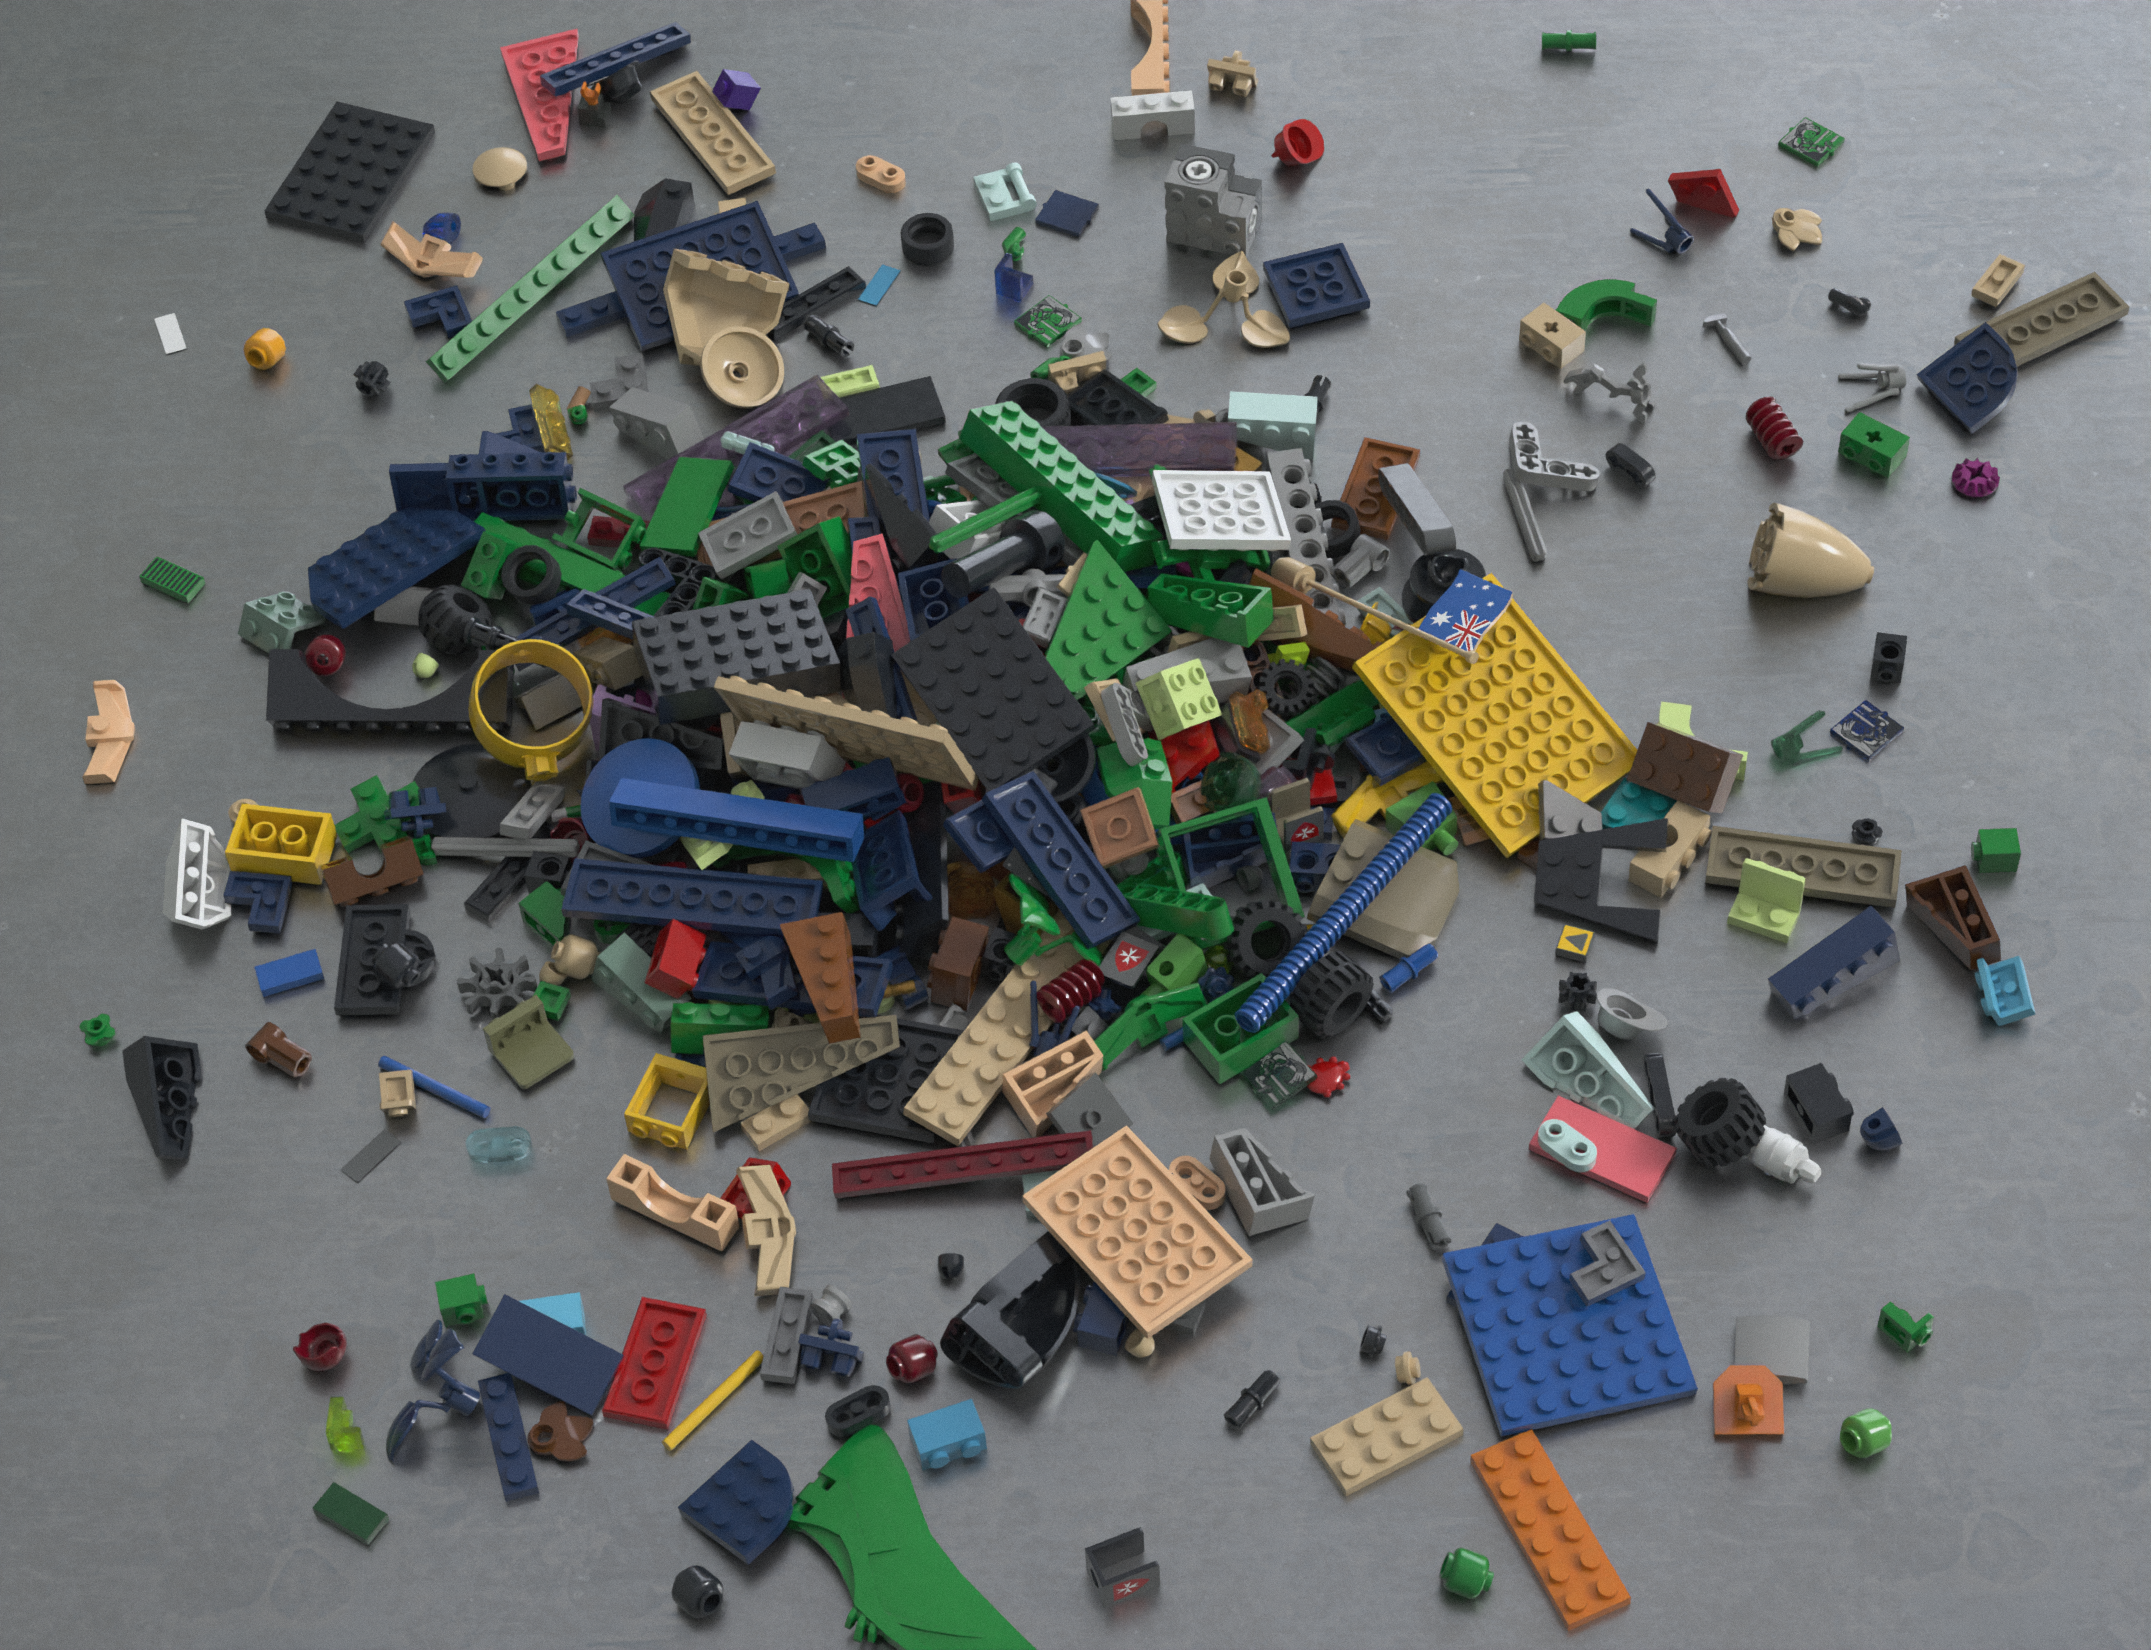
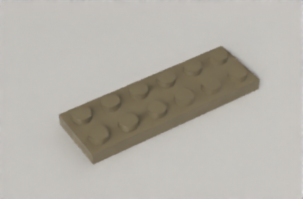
(2057, 317)
(1829, 867)

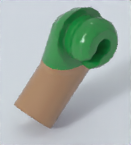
(576, 407)

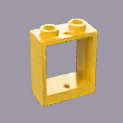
(676, 1074)

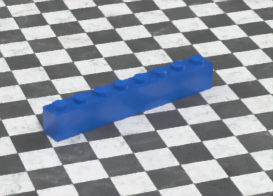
(736, 819)

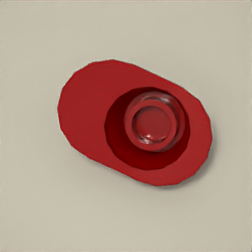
(1298, 143)

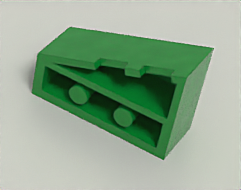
(767, 579)

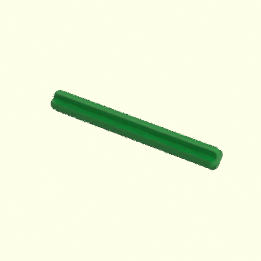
(984, 520)

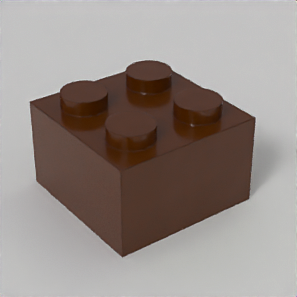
(958, 963)

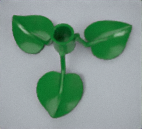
(1034, 912)

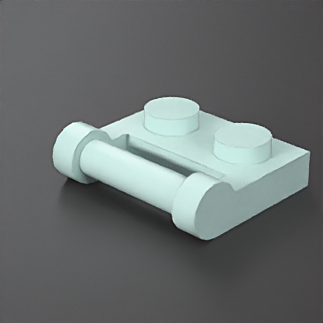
(995, 194)

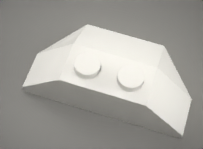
(196, 877)

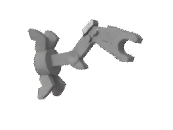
(1637, 387)

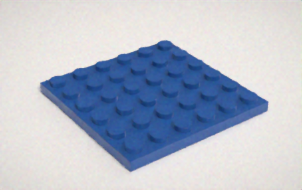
(1549, 1353)

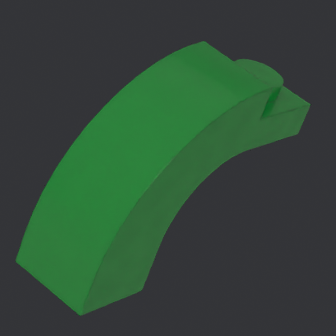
(1607, 298)

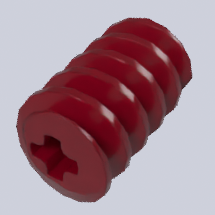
(1773, 428)
(1070, 989)

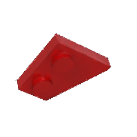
(1704, 190)

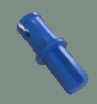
(1408, 968)

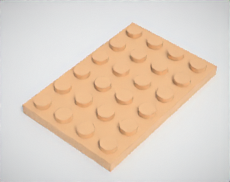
(1137, 1231)

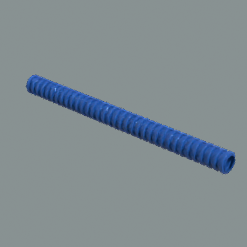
(1343, 912)

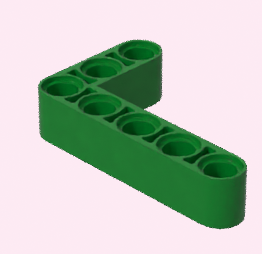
(1175, 909)

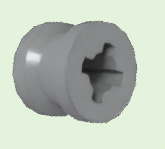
(830, 1305)

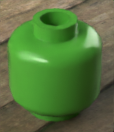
(1866, 1433)

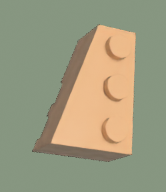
(1048, 1079)

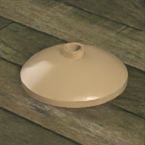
(750, 355)

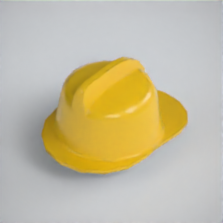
(1376, 628)

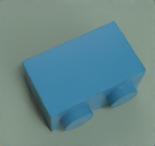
(947, 1435)

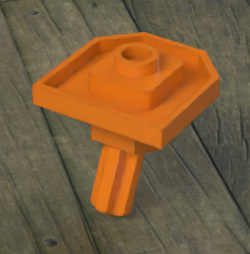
(1748, 1402)

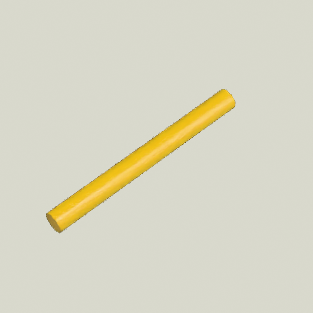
(713, 1400)

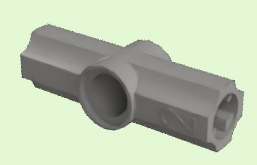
(1021, 587)

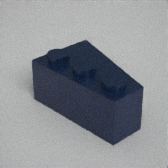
(865, 790)
(1219, 850)

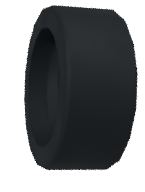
(928, 253)
(1342, 545)
(520, 557)

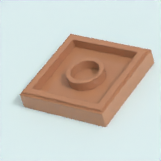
(1120, 828)

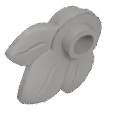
(1079, 343)

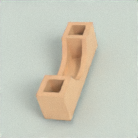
(642, 1190)

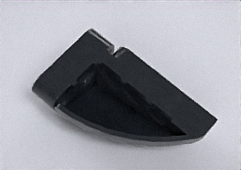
(1017, 1317)

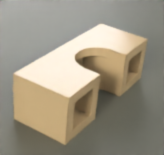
(1661, 870)

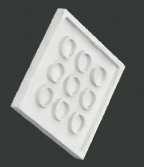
(1220, 510)

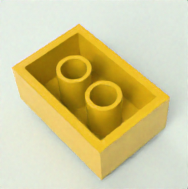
(281, 842)

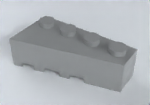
(1221, 660)

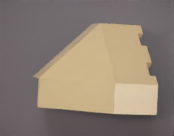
(717, 295)

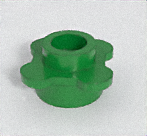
(97, 1037)

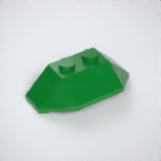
(1149, 775)

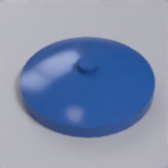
(636, 760)

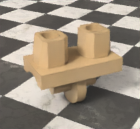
(1232, 70)

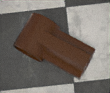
(273, 1046)

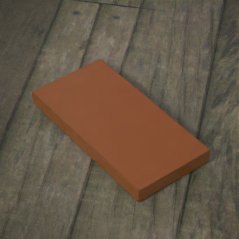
(1363, 488)

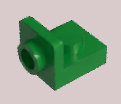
(1902, 1329)

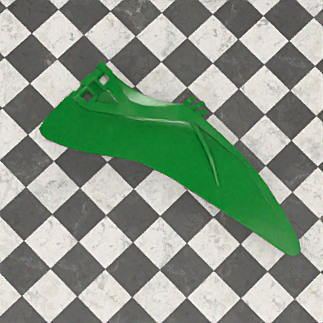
(889, 1558)

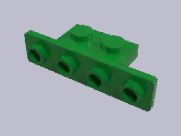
(1338, 714)

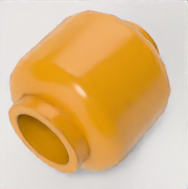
(264, 349)

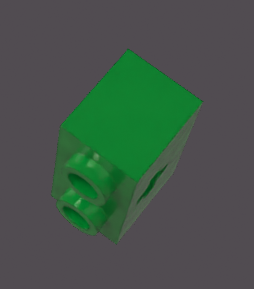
(1873, 444)
(486, 565)

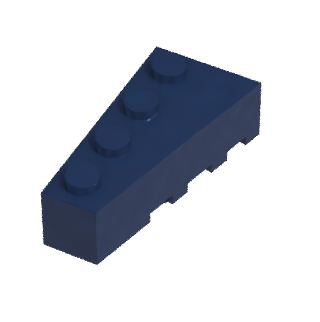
(1836, 964)

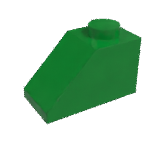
(544, 915)

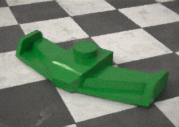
(1208, 559)
(1146, 1020)

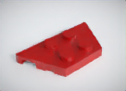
(1188, 751)

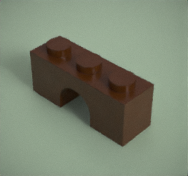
(398, 866)

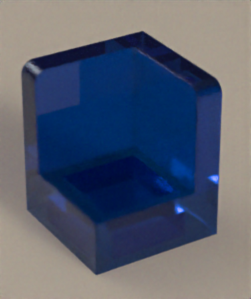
(1011, 282)

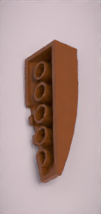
(1325, 633)

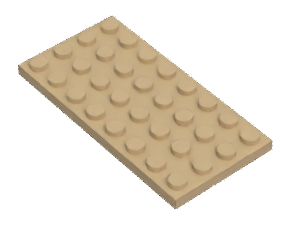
(854, 733)

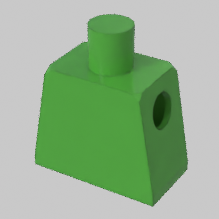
(1401, 811)
(1176, 966)

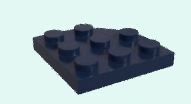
(1973, 377)
(743, 1502)

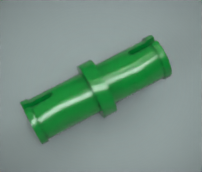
(1569, 40)

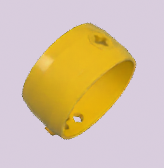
(538, 761)

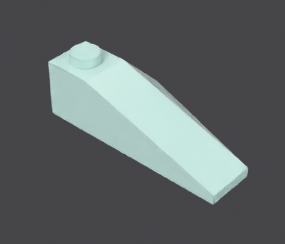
(1587, 1070)

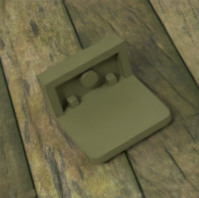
(527, 1043)

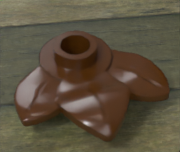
(564, 1431)

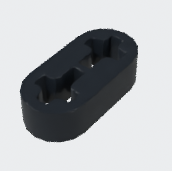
(1630, 465)

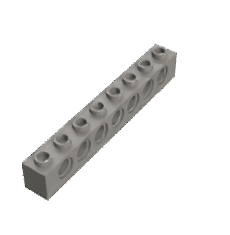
(1292, 467)

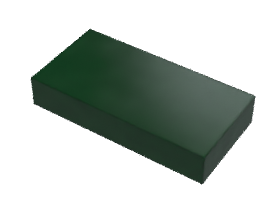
(350, 1513)

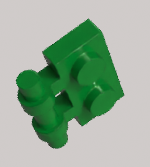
(833, 463)

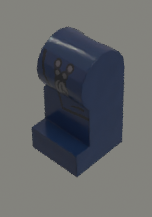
(902, 972)

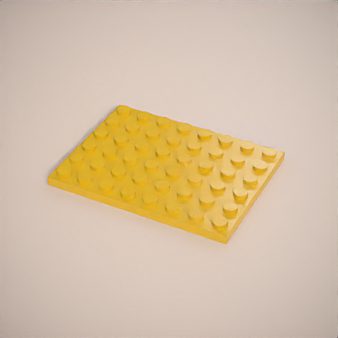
(1499, 722)

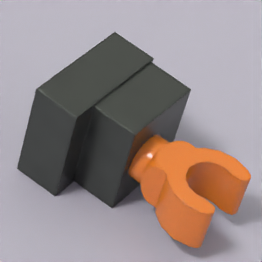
(592, 108)

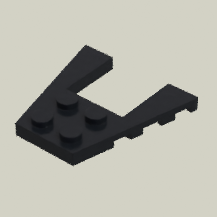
(1571, 875)

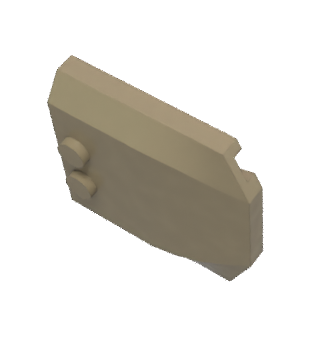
(1409, 907)

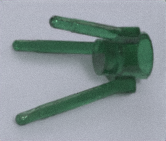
(1790, 743)

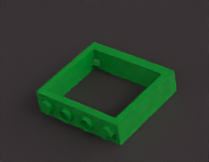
(1270, 843)

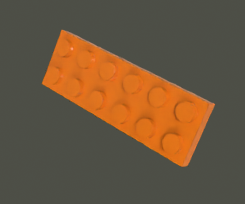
(1550, 1530)

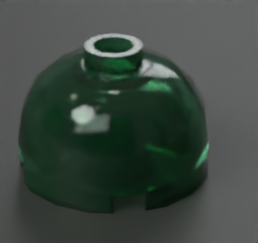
(1230, 782)

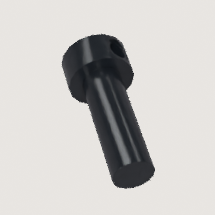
(1024, 544)

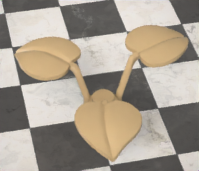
(1235, 281)

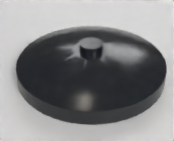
(474, 789)

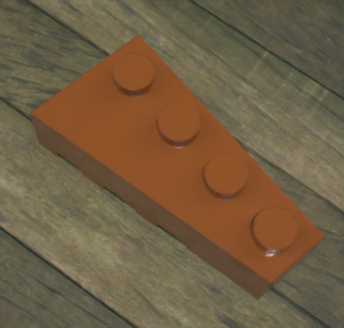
(826, 966)

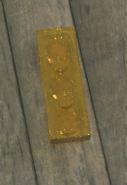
(550, 420)

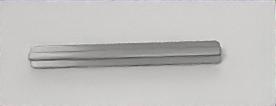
(503, 846)

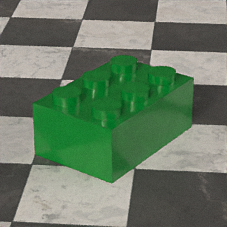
(824, 556)
(1224, 1044)

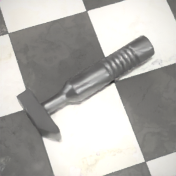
(1728, 337)

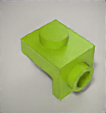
(1296, 651)

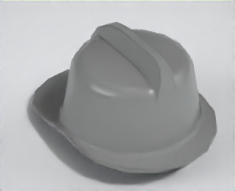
(1626, 1016)

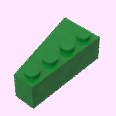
(1213, 607)

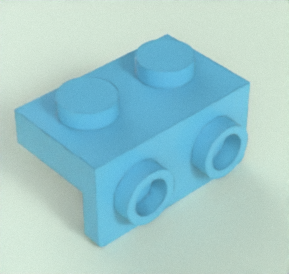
(2005, 990)

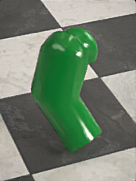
(1012, 241)

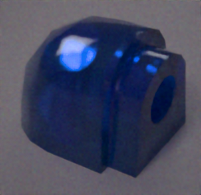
(443, 226)

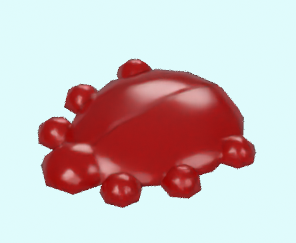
(1329, 1075)

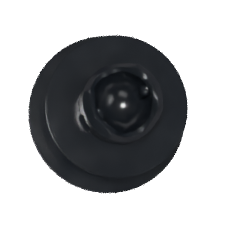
(1432, 577)

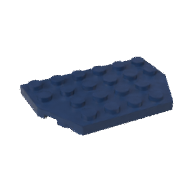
(387, 561)

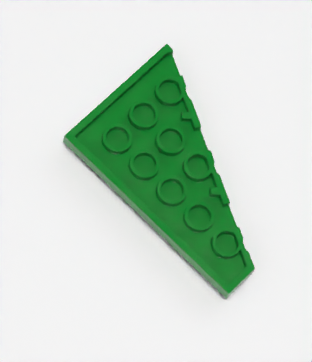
(1102, 624)

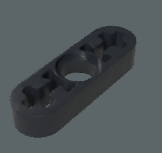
(1659, 1094)

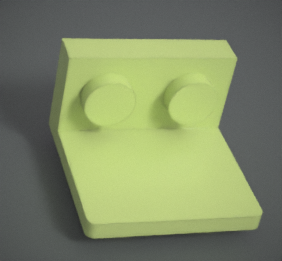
(1178, 698)
(1767, 900)

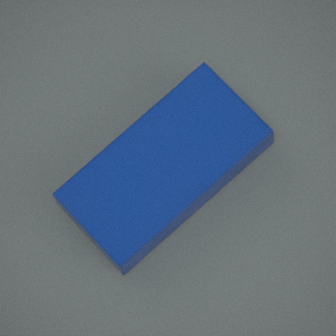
(289, 972)

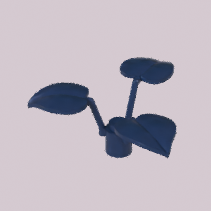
(435, 1352)

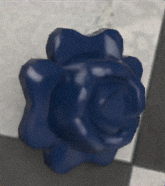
(1215, 983)
(1104, 1005)

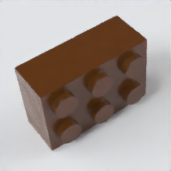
(1685, 767)

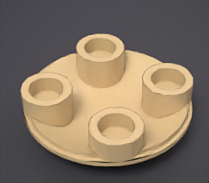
(499, 168)

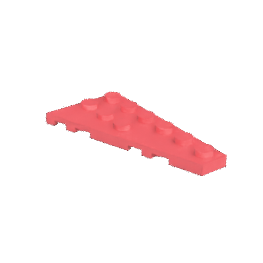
(543, 112)
(874, 577)

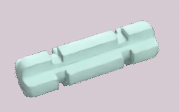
(740, 443)

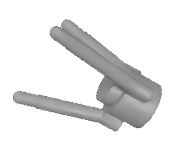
(1888, 376)

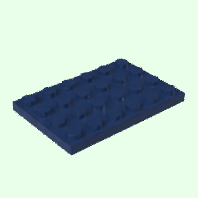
(642, 266)

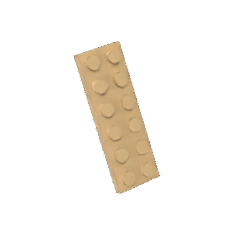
(712, 133)

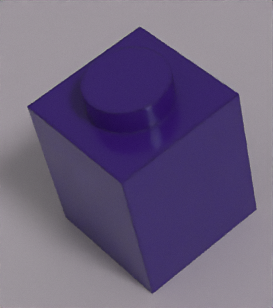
(736, 89)

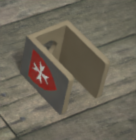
(1295, 818)

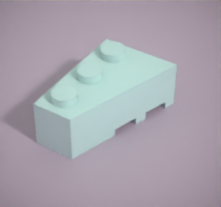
(1275, 420)

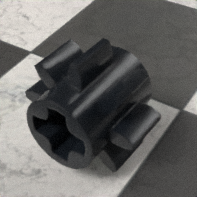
(372, 378)
(1577, 991)

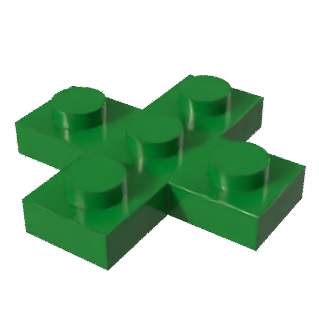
(370, 820)

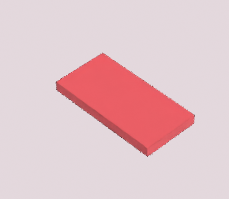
(1624, 1155)

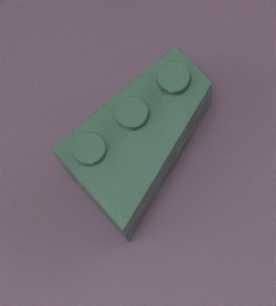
(622, 974)

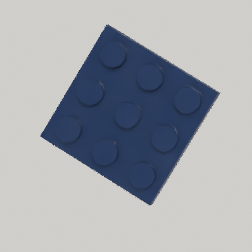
(1316, 285)

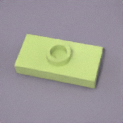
(852, 381)

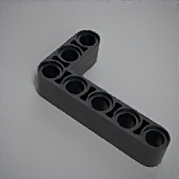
(687, 576)

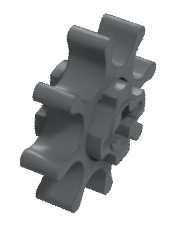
(496, 984)

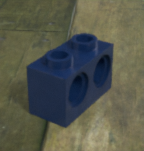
(1314, 858)

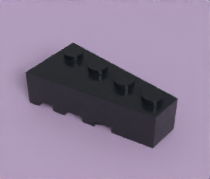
(627, 723)

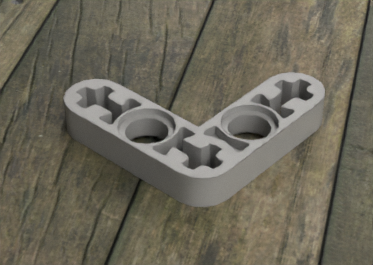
(1541, 470)
(1126, 715)

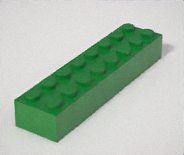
(1070, 491)

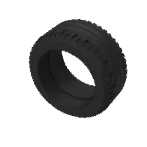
(1039, 394)

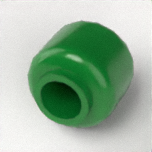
(1466, 1573)

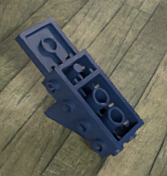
(499, 481)

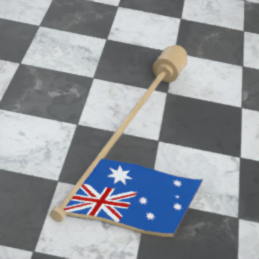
(1453, 622)

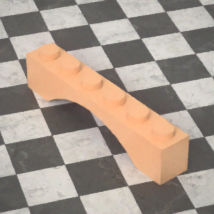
(1150, 72)

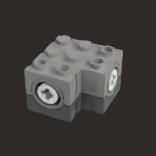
(1209, 203)

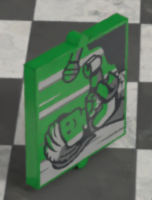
(1811, 141)
(1047, 321)

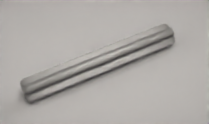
(1525, 516)

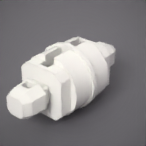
(1783, 1157)

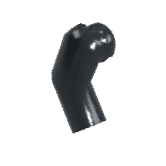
(1852, 303)

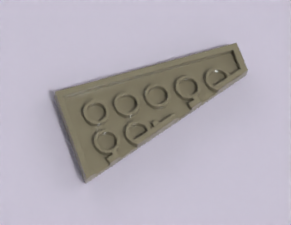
(770, 1065)

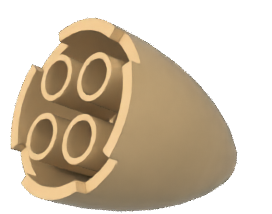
(1805, 557)

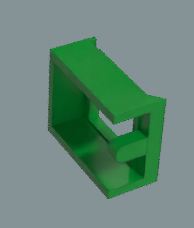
(577, 520)

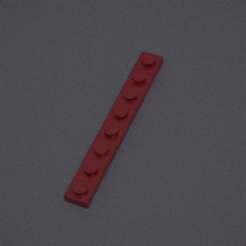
(959, 1164)

